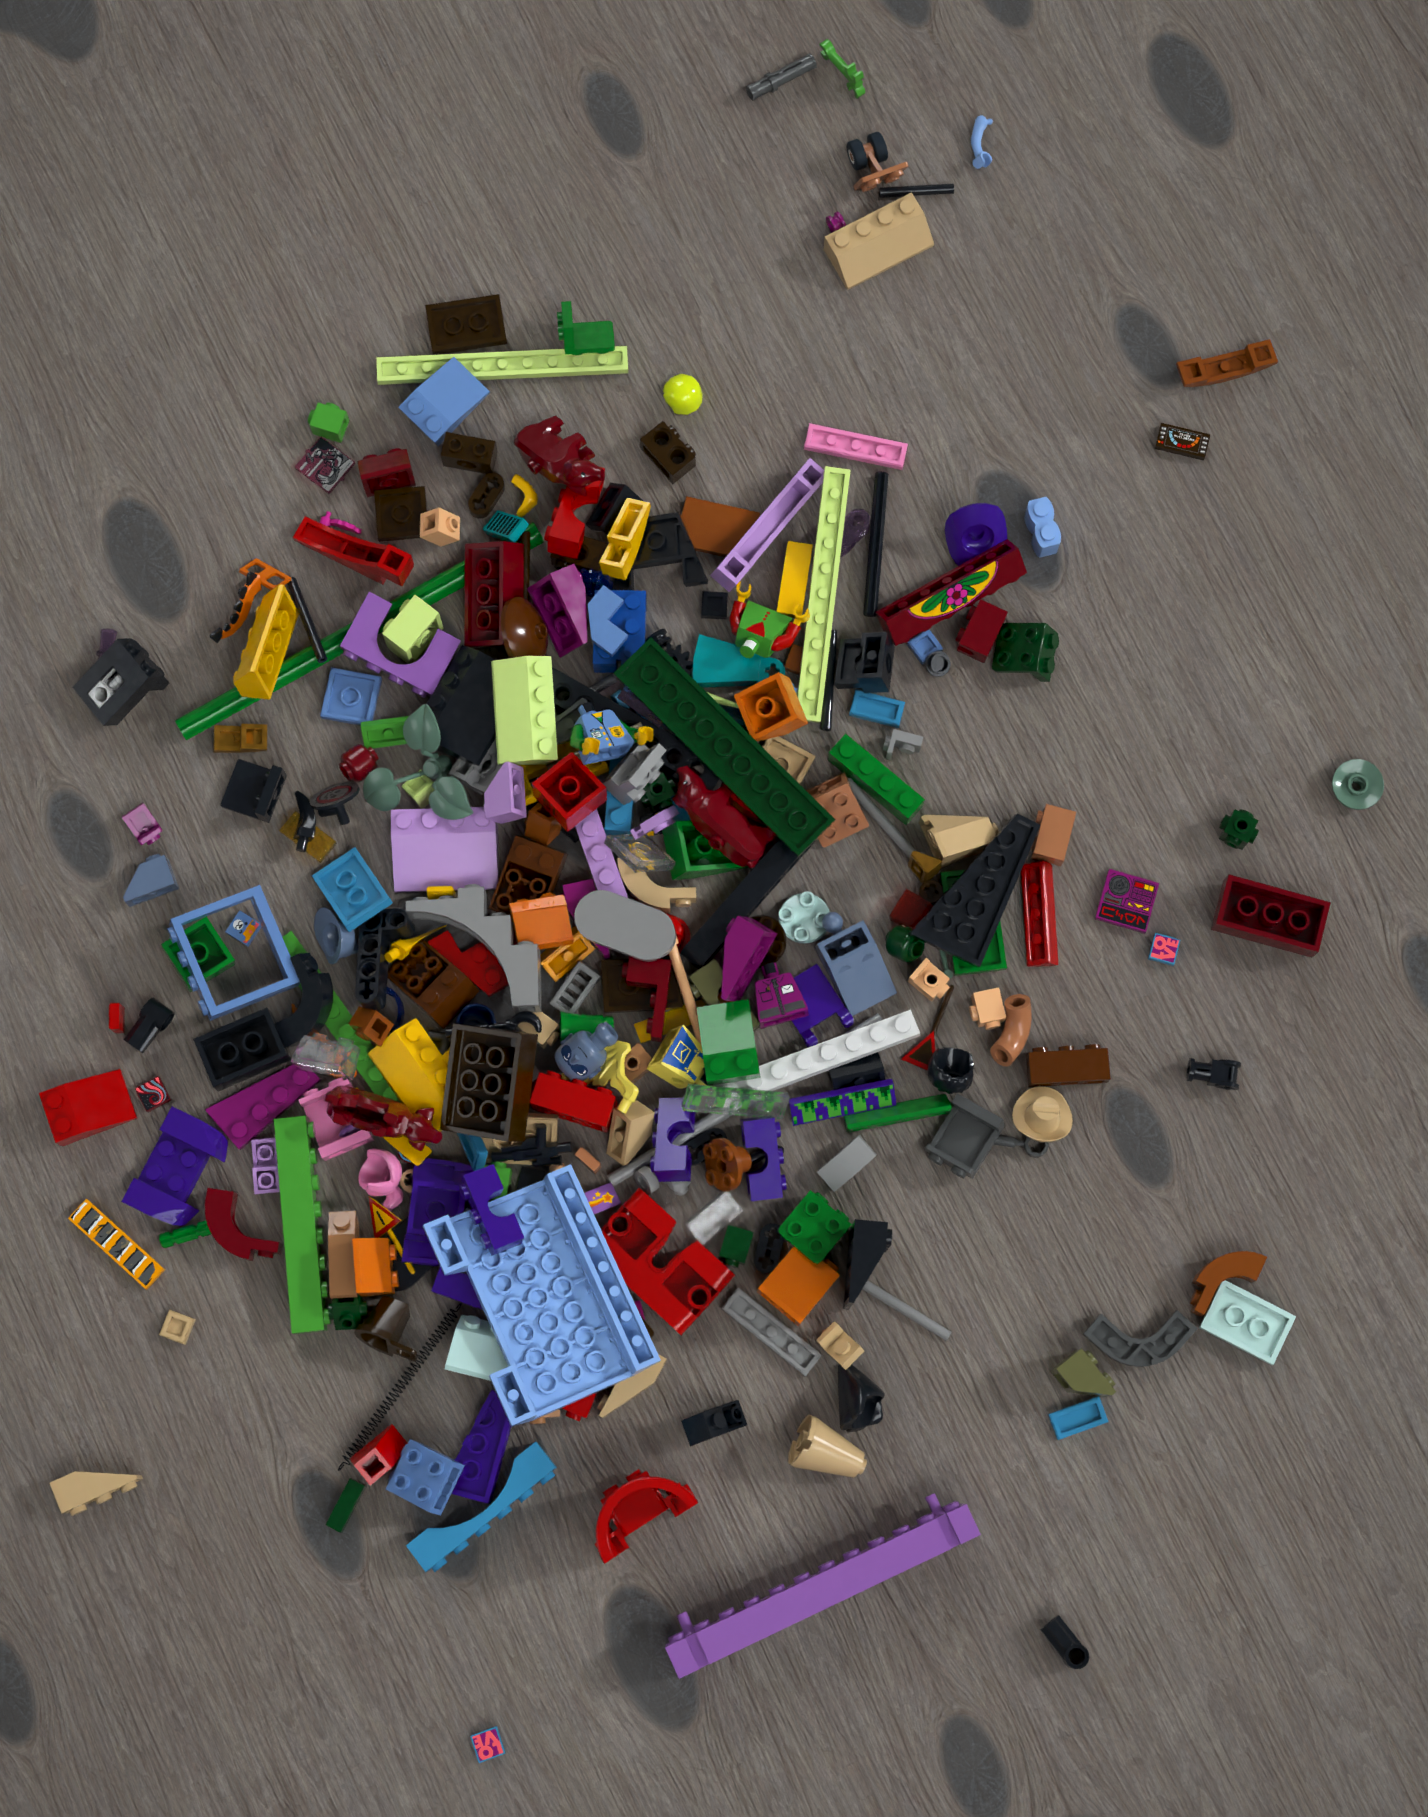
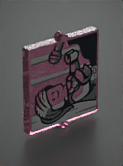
(325, 465)

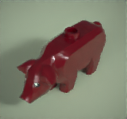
(556, 457)
(719, 822)
(381, 1116)

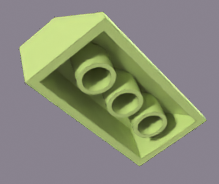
(524, 710)

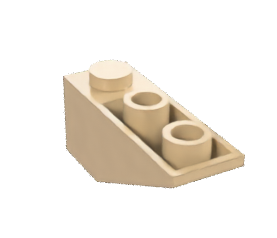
(630, 1388)
(81, 1488)

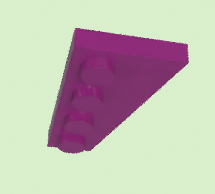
(256, 1107)

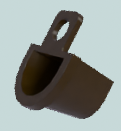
(385, 1327)

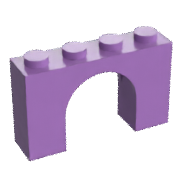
(362, 644)

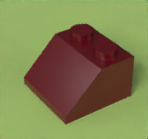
(386, 471)

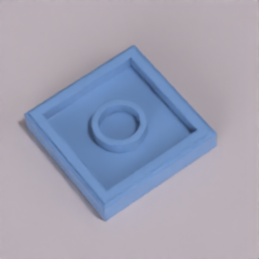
(350, 696)

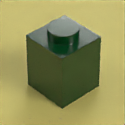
(735, 1246)

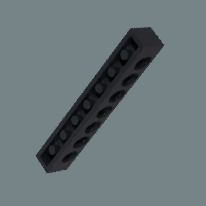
(670, 742)

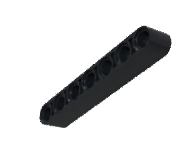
(741, 902)

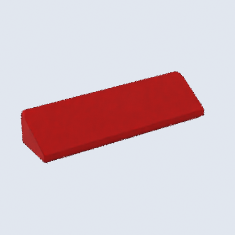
(1039, 914)

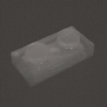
(713, 1217)

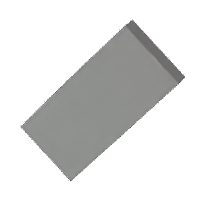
(846, 1163)

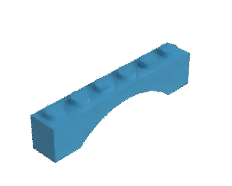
(437, 1543)

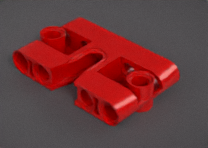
(671, 1287)

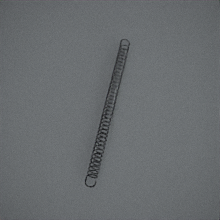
(397, 1385)

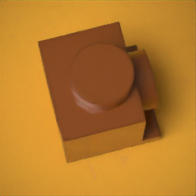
(370, 1025)

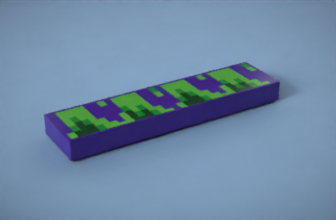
(842, 1102)

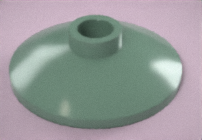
(1365, 775)

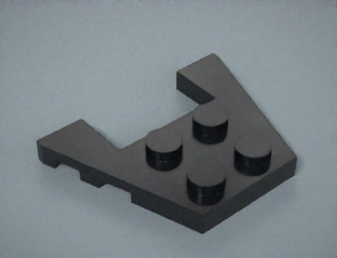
(666, 543)

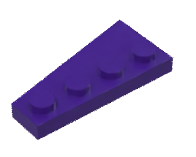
(483, 1452)

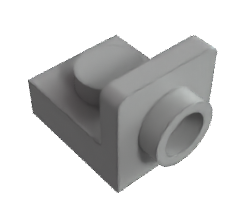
(905, 741)

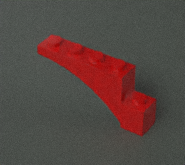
(365, 557)

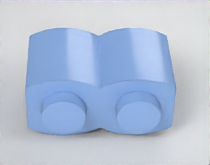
(1044, 530)

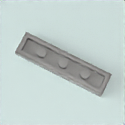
(771, 1331)

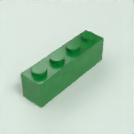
(875, 779)

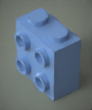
(424, 1477)

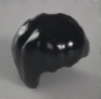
(951, 1070)

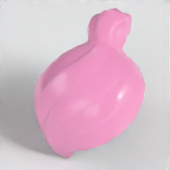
(381, 1177)

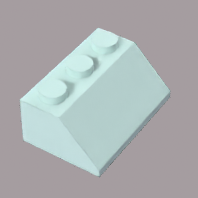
(474, 1349)

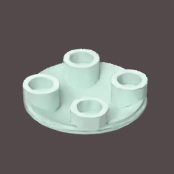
(802, 917)

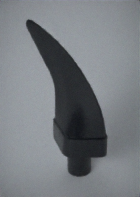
(307, 822)

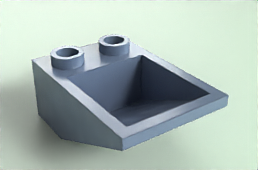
(856, 970)

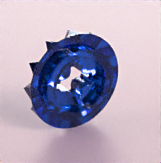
(598, 578)

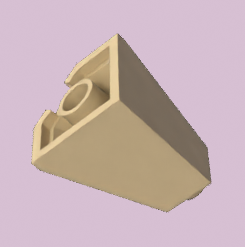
(956, 836)

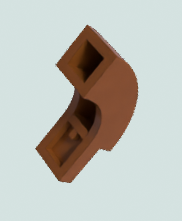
(1232, 1265)

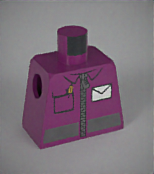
(778, 998)

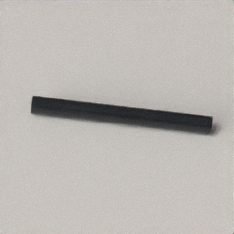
(307, 620)
(827, 708)

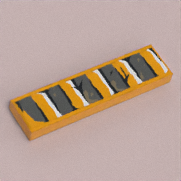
(116, 1244)

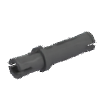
(773, 80)

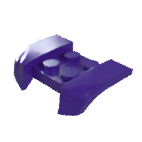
(175, 1168)
(432, 1196)

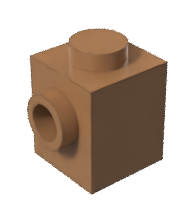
(636, 1063)

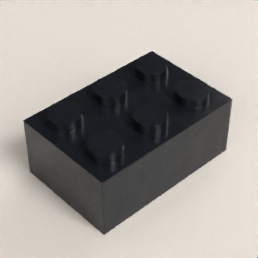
(242, 1049)

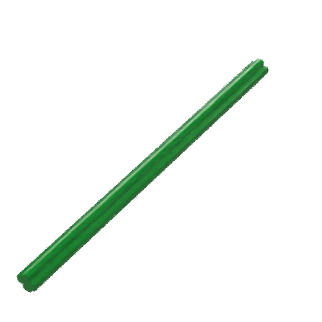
(305, 660)

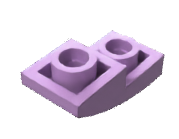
(265, 1166)

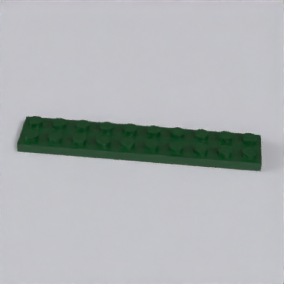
(724, 747)

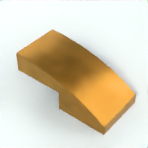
(240, 738)

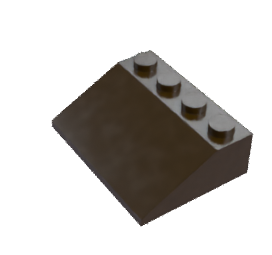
(488, 1082)

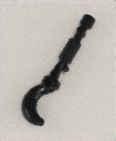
(511, 1024)

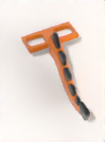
(247, 594)

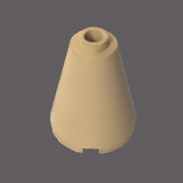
(825, 1450)

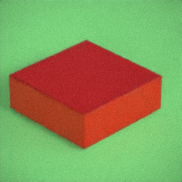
(117, 1018)

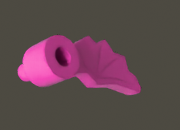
(325, 520)

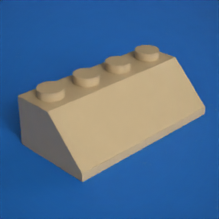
(878, 241)

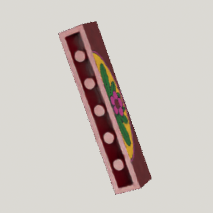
(952, 592)

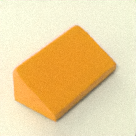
(562, 959)

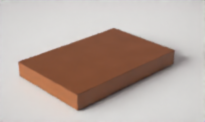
(716, 526)

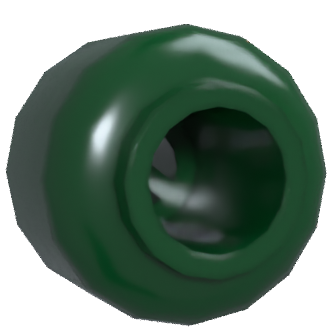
(902, 945)

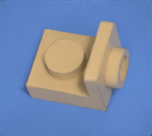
(839, 1345)

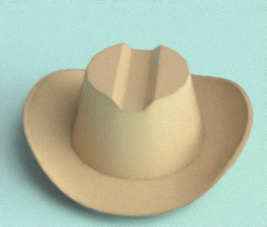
(1042, 1114)

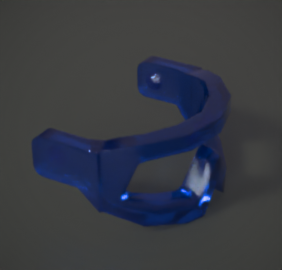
(400, 1017)

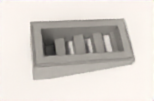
(586, 968)

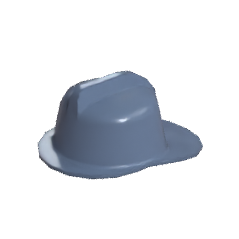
(333, 936)

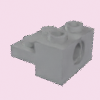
(477, 777)
(629, 784)

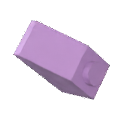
(506, 795)

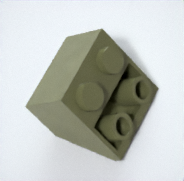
(1081, 1376)

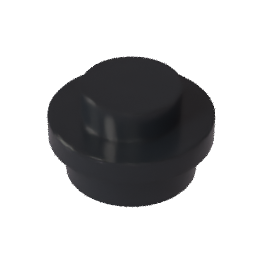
(937, 663)

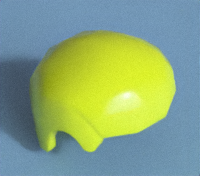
(683, 394)

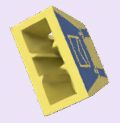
(679, 1059)

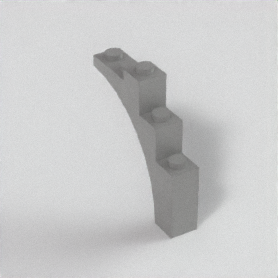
(496, 932)

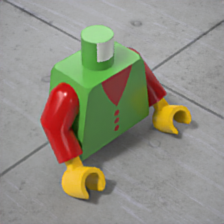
(762, 629)

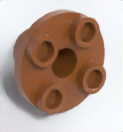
(725, 1164)

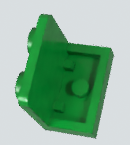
(584, 336)
(814, 1227)

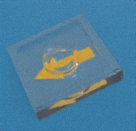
(639, 854)

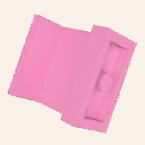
(325, 1129)

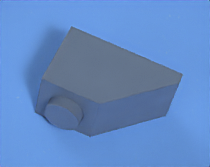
(151, 880)

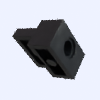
(865, 663)

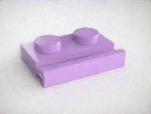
(656, 823)

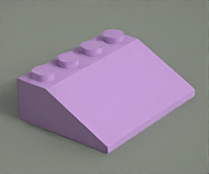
(443, 850)

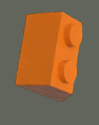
(771, 708)
(374, 1266)

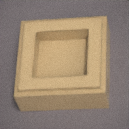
(177, 1327)

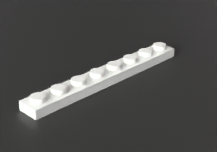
(832, 1053)

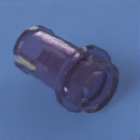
(108, 637)

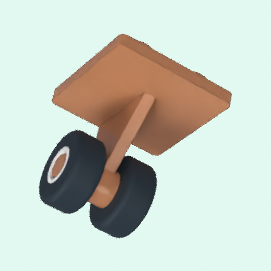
(872, 154)

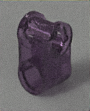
(851, 533)

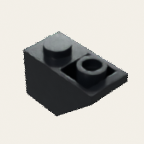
(714, 1422)

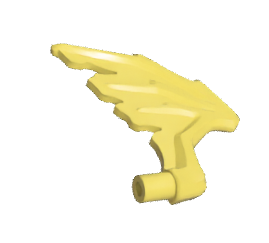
(614, 1070)

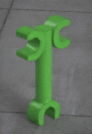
(849, 71)

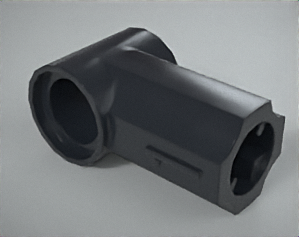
(153, 1018)
(1063, 1641)

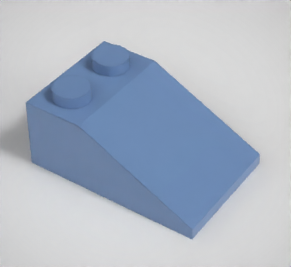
(444, 400)

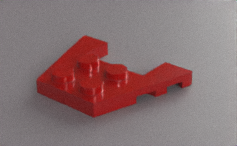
(475, 963)

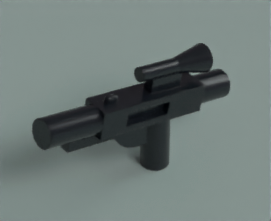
(534, 1148)

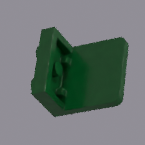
(1026, 649)

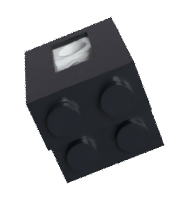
(125, 675)

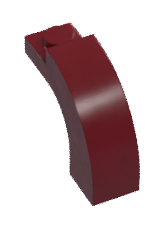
(221, 1221)

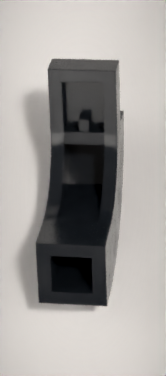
(315, 1002)

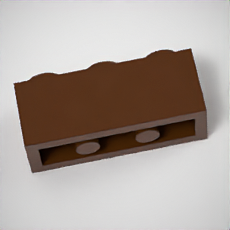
(1068, 1066)

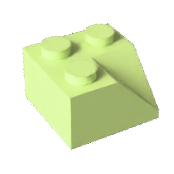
(412, 629)

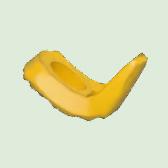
(531, 496)

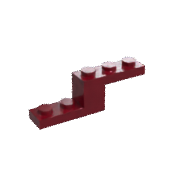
(652, 976)

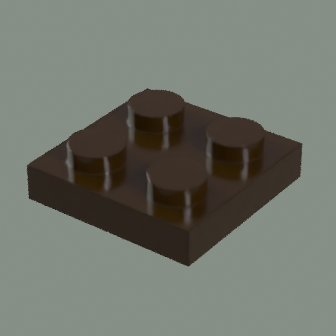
(399, 512)

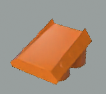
(542, 921)

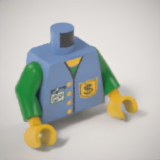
(603, 736)

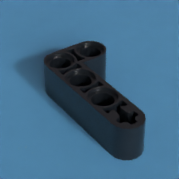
(372, 989)

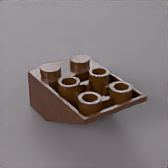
(527, 873)
(432, 983)

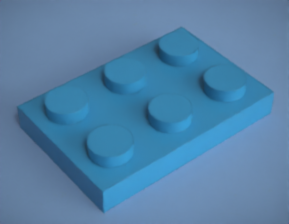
(352, 889)

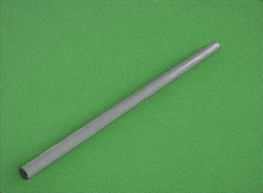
(700, 1127)

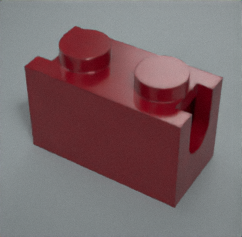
(981, 630)

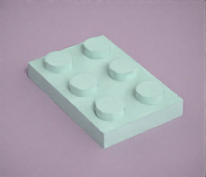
(1247, 1322)

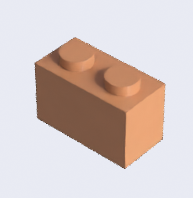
(1053, 834)

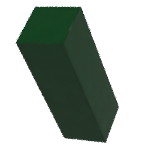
(346, 1505)

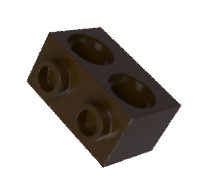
(663, 454)

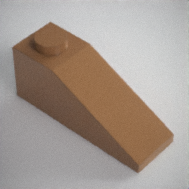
(342, 1228)

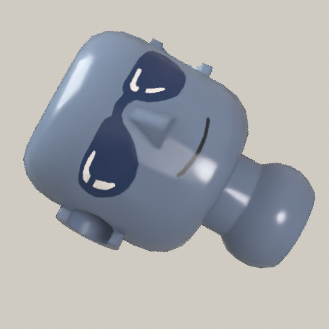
(585, 1052)

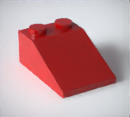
(87, 1107)

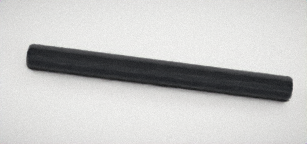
(875, 544)

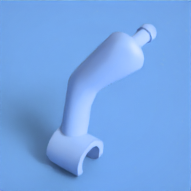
(981, 157)

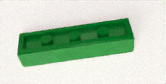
(902, 1112)

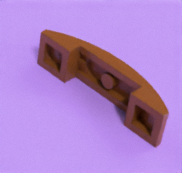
(1228, 366)

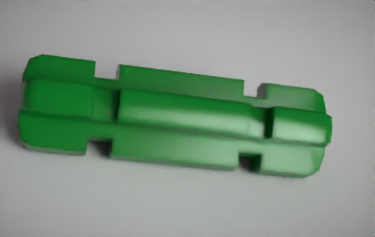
(184, 1234)

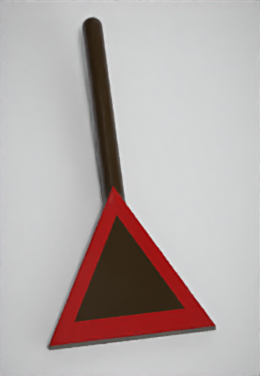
(923, 1051)

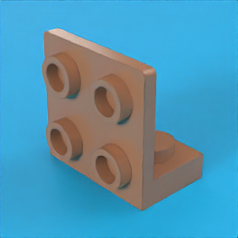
(839, 801)

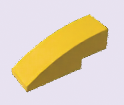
(625, 539)
(794, 577)

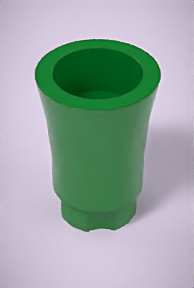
(576, 1022)

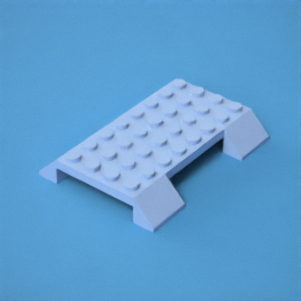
(550, 1300)

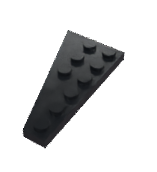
(973, 905)

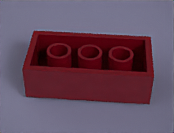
(1270, 916)

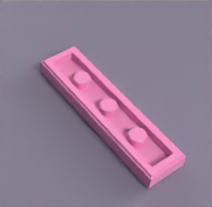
(855, 446)

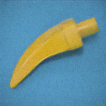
(402, 948)

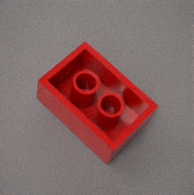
(573, 1101)

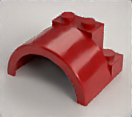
(634, 1506)

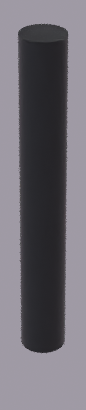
(916, 190)

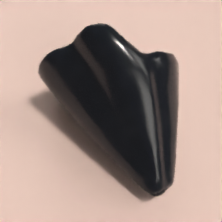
(858, 1400)

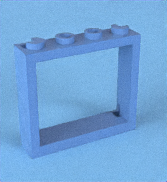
(274, 939)

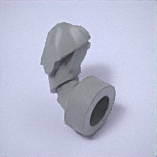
(649, 1183)

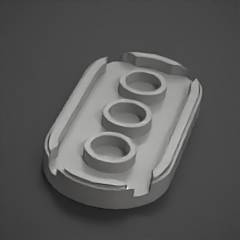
(625, 925)

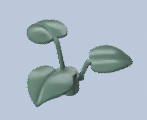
(449, 796)

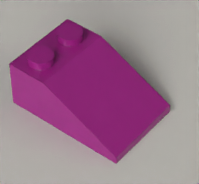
(562, 605)
(743, 953)

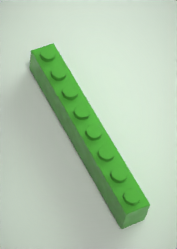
(300, 1224)

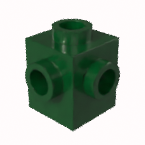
(661, 800)
(1233, 835)
(348, 1312)

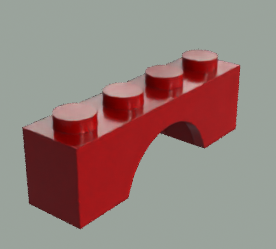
(567, 532)

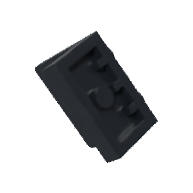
(254, 790)

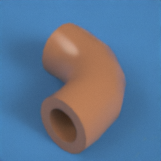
(1015, 1030)

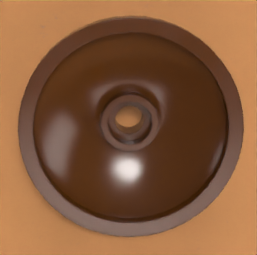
(523, 629)

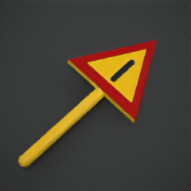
(383, 1222)

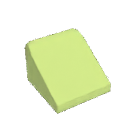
(419, 789)

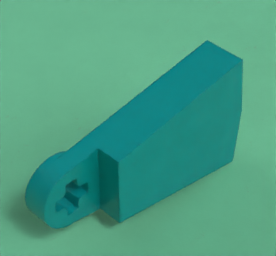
(722, 665)

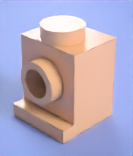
(919, 980)

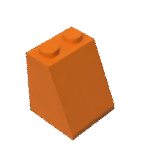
(798, 1285)

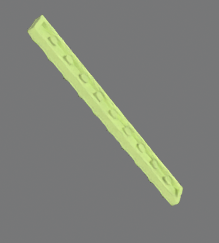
(503, 365)
(823, 591)

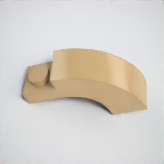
(648, 893)

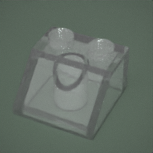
(327, 1056)

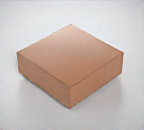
(588, 1160)

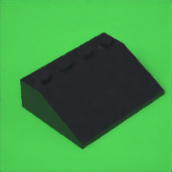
(465, 706)
(865, 1248)

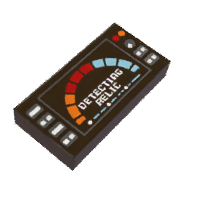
(1182, 441)

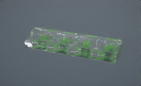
(735, 1101)

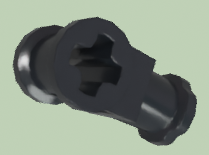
(1217, 1073)

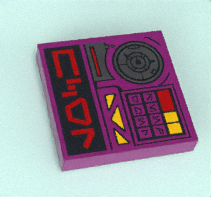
(1126, 901)

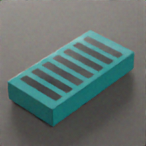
(505, 526)

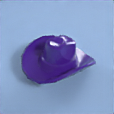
(974, 530)

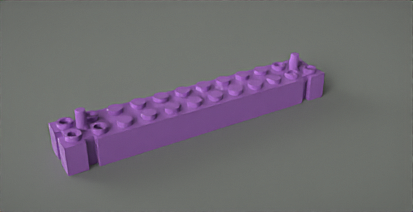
(811, 1594)

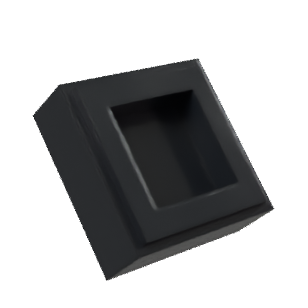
(714, 605)

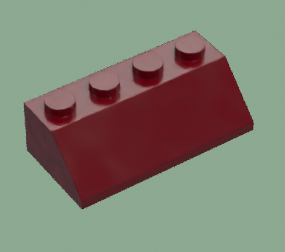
(491, 578)

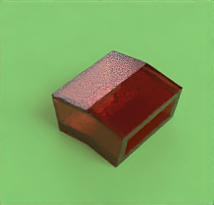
(909, 909)

